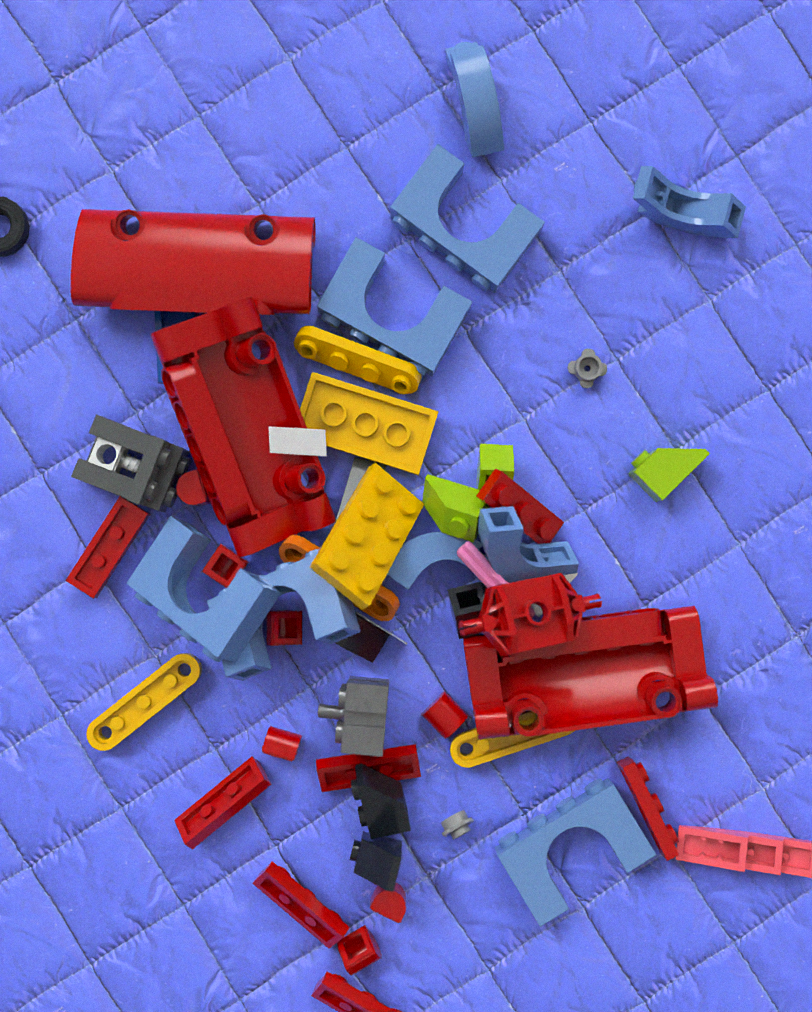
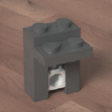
(155, 472)

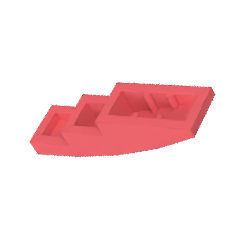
(744, 850)

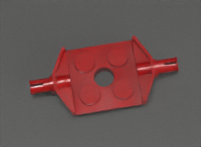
(507, 620)

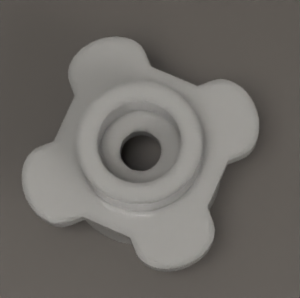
(589, 359)
(456, 825)

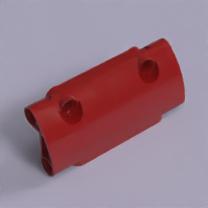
(191, 262)
(226, 424)
(593, 680)

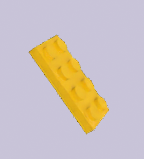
(368, 423)
(367, 536)

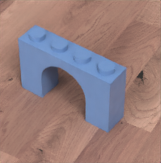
(485, 260)
(345, 306)
(163, 581)
(328, 610)
(526, 852)

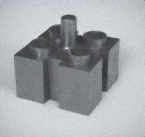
(360, 715)

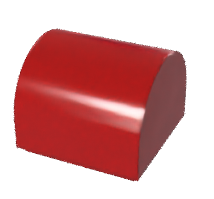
(191, 489)
(224, 565)
(284, 627)
(445, 715)
(281, 743)
(389, 904)
(358, 950)

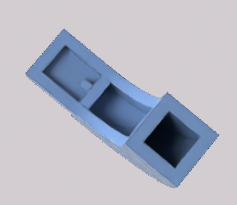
(477, 98)
(687, 210)
(422, 552)
(517, 561)

